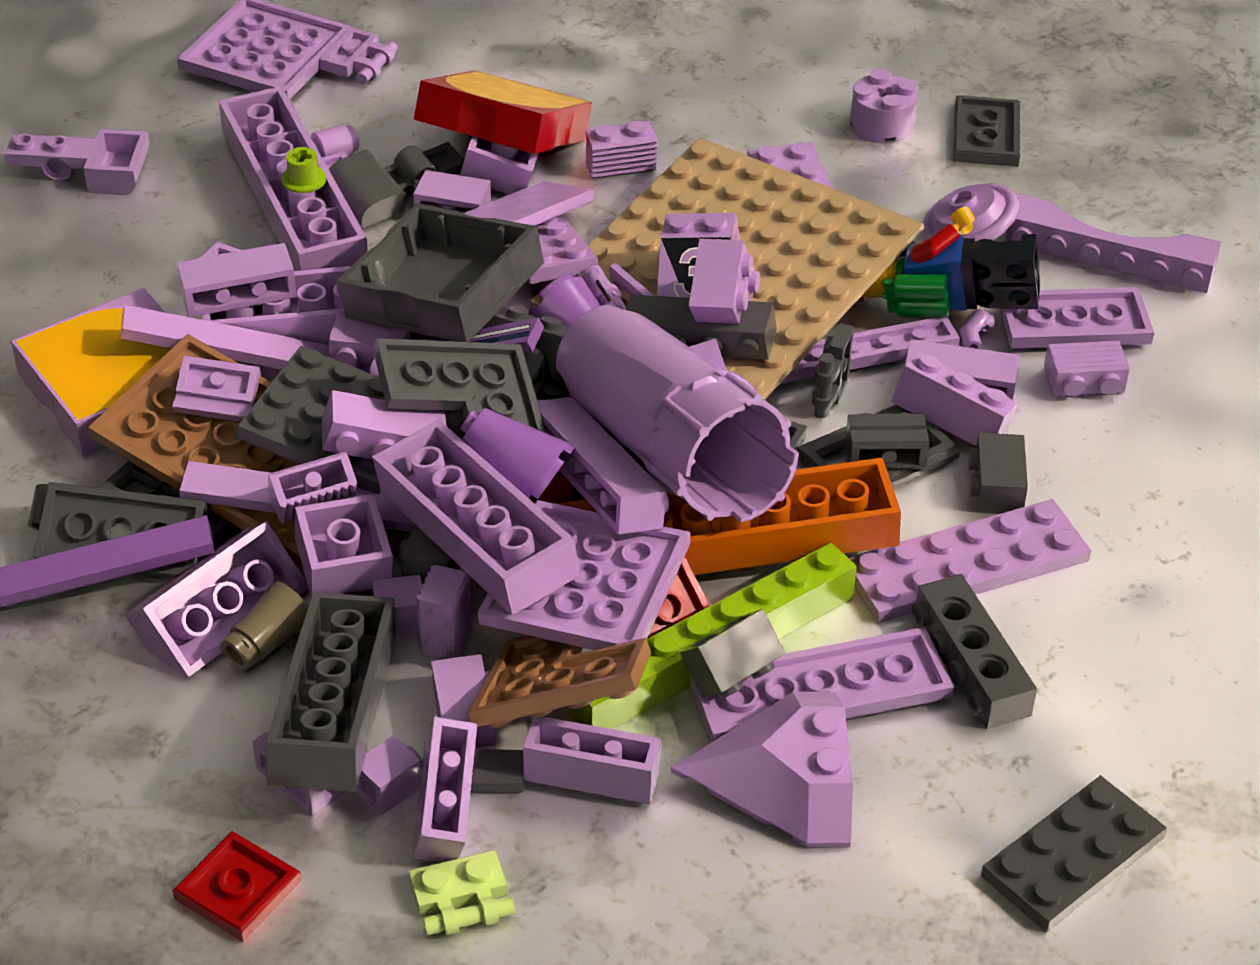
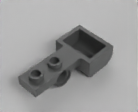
(381, 192)

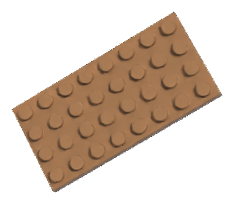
(162, 442)

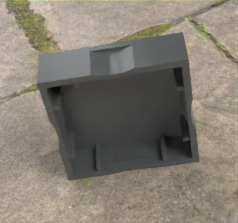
(441, 273)

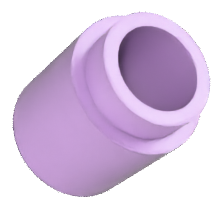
(336, 140)

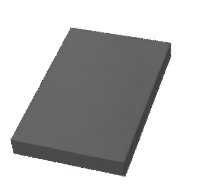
(986, 131)

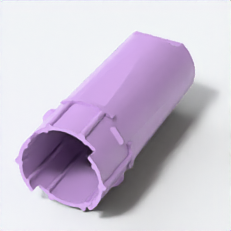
(689, 422)

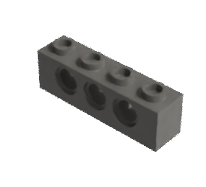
(974, 651)

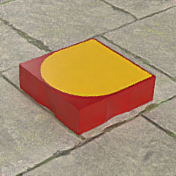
(502, 111)

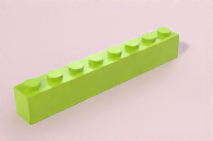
(789, 600)

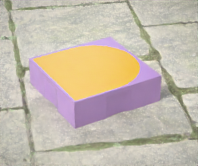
(85, 365)

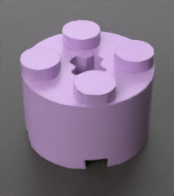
(883, 106)

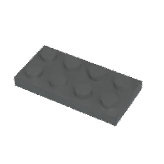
(1073, 853)

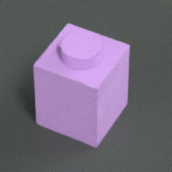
(404, 591)
(390, 774)

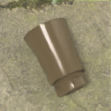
(265, 627)

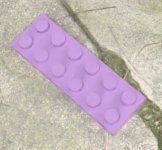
(984, 551)
(864, 673)

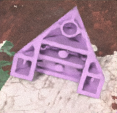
(785, 768)

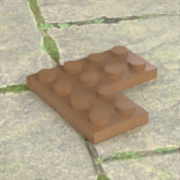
(546, 675)

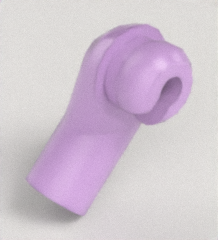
(970, 329)

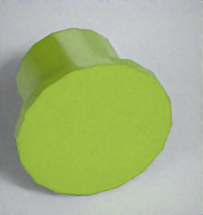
(303, 171)

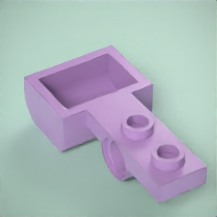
(108, 160)

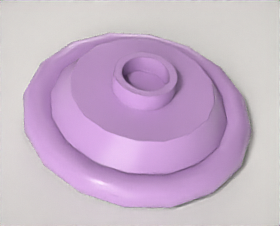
(991, 204)

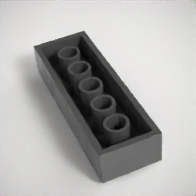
(331, 693)

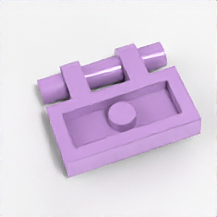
(351, 55)

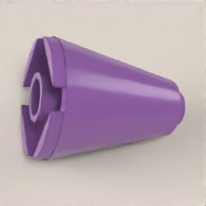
(565, 299)
(515, 450)

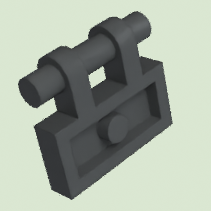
(832, 370)

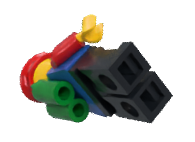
(960, 273)

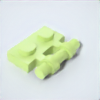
(458, 884)

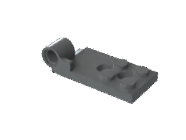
(85, 515)

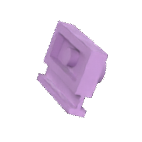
(216, 388)

